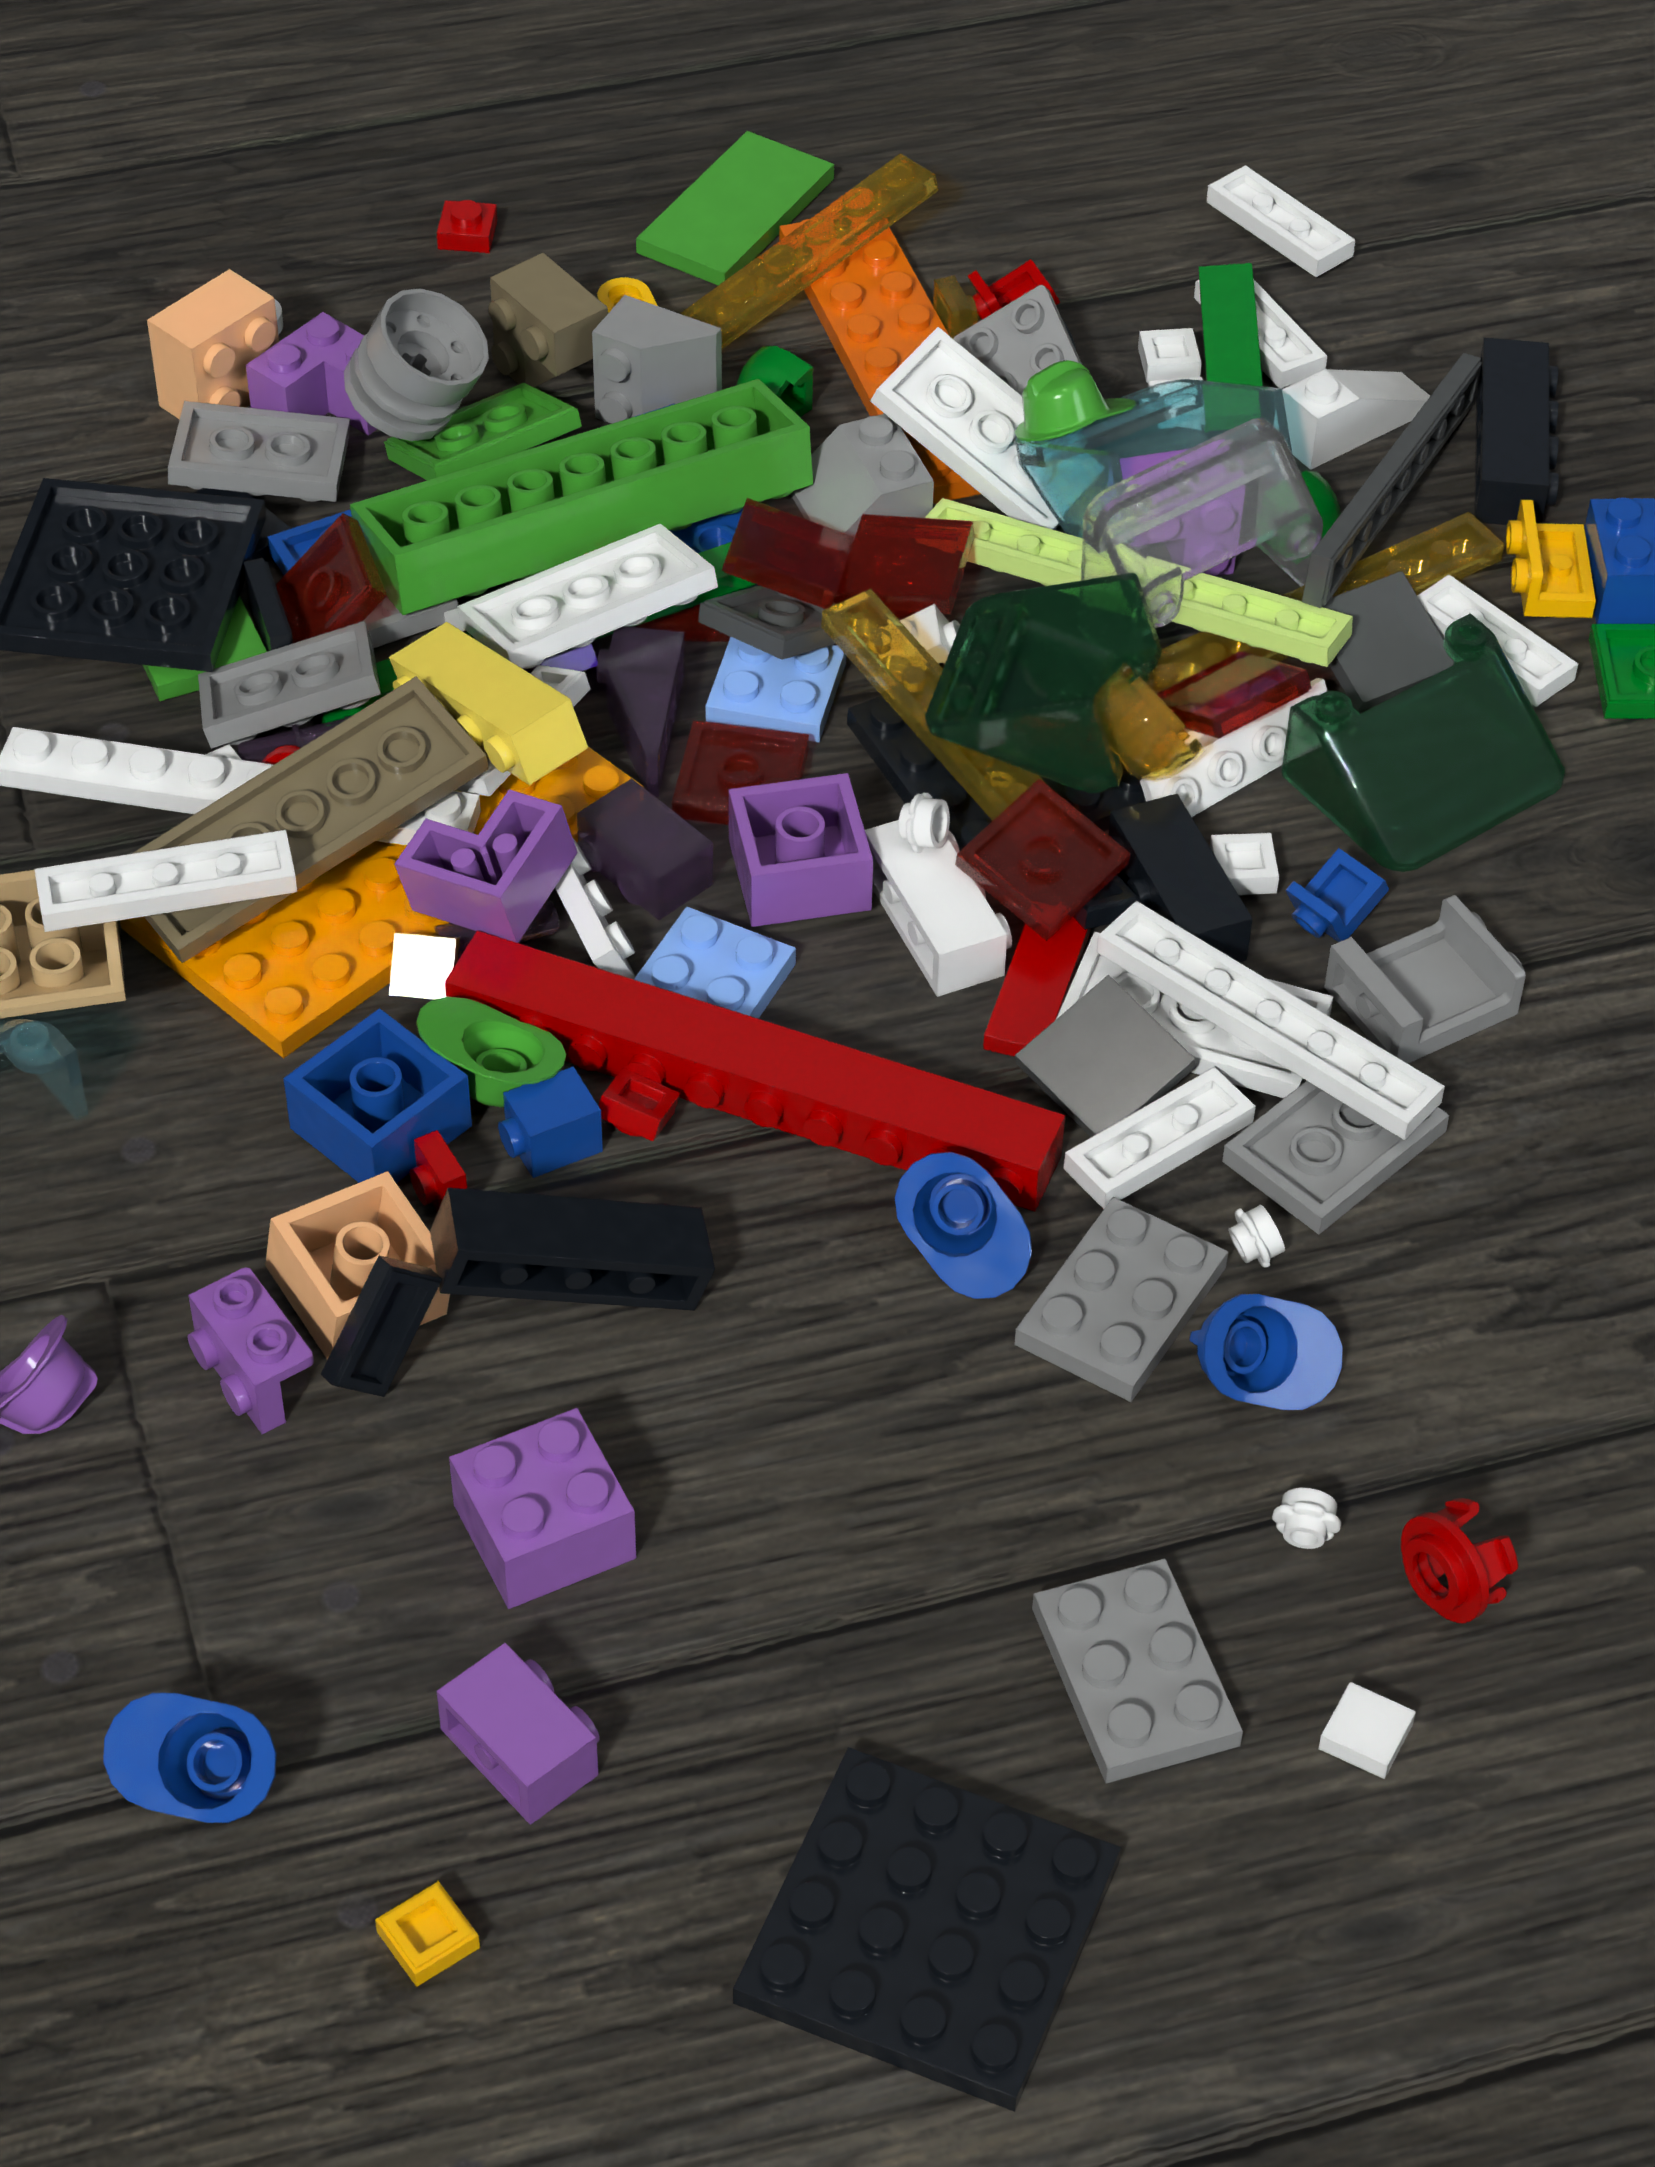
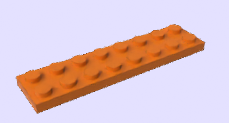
(875, 322)

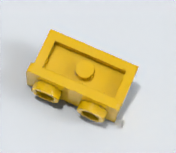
(1550, 566)

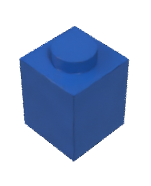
(551, 1123)

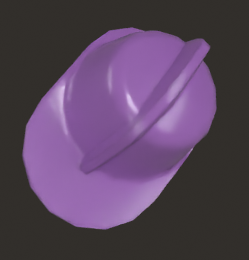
(44, 1383)

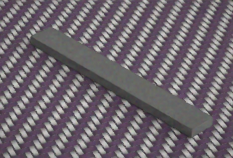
(1391, 481)

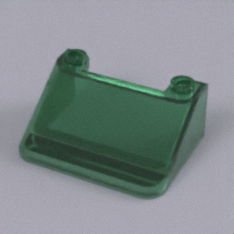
(1029, 672)
(1428, 761)

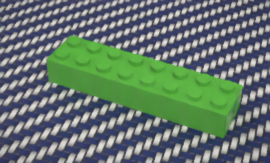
(583, 493)

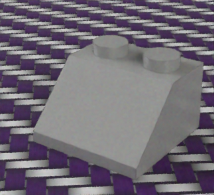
(652, 359)
(865, 470)

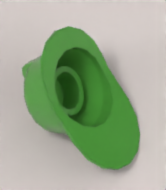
(1064, 401)
(489, 1046)

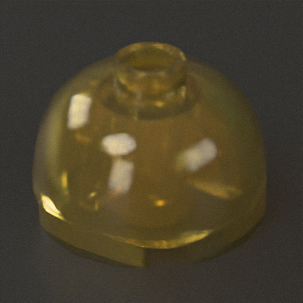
(1143, 728)

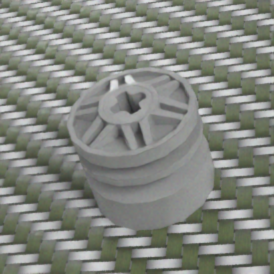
(416, 364)

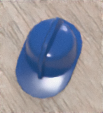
(963, 1225)
(1269, 1352)
(190, 1757)

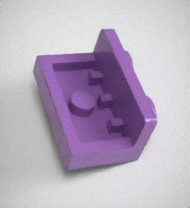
(247, 1344)

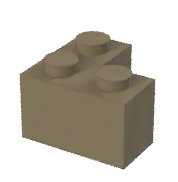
(541, 321)

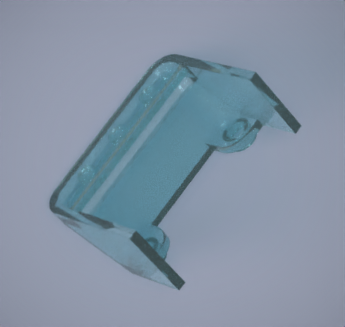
(1165, 419)

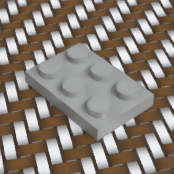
(259, 451)
(288, 685)
(1322, 1154)
(1121, 1299)
(1136, 1670)

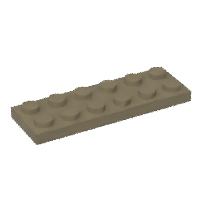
(329, 800)

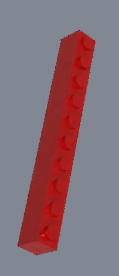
(763, 1068)

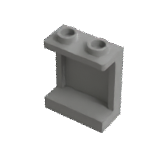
(1428, 984)

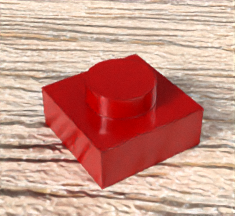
(467, 226)
(638, 1105)
(435, 1169)

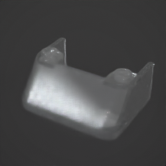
(1202, 512)

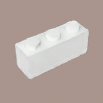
(938, 911)

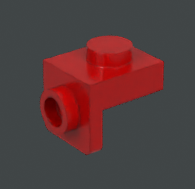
(1007, 288)

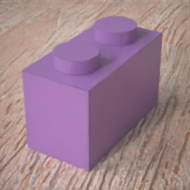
(519, 1732)

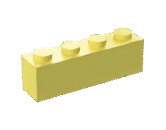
(501, 707)

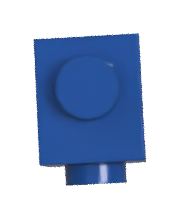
(1336, 897)

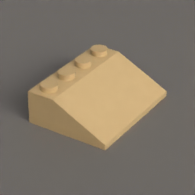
(53, 967)

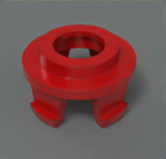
(1437, 1546)

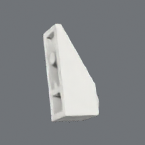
(1345, 410)

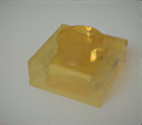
(953, 306)

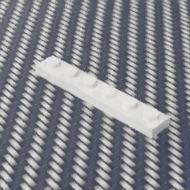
(1271, 1020)

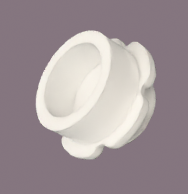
(924, 822)
(1256, 1236)
(1307, 1517)

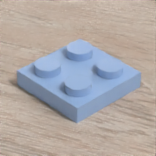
(774, 692)
(719, 963)

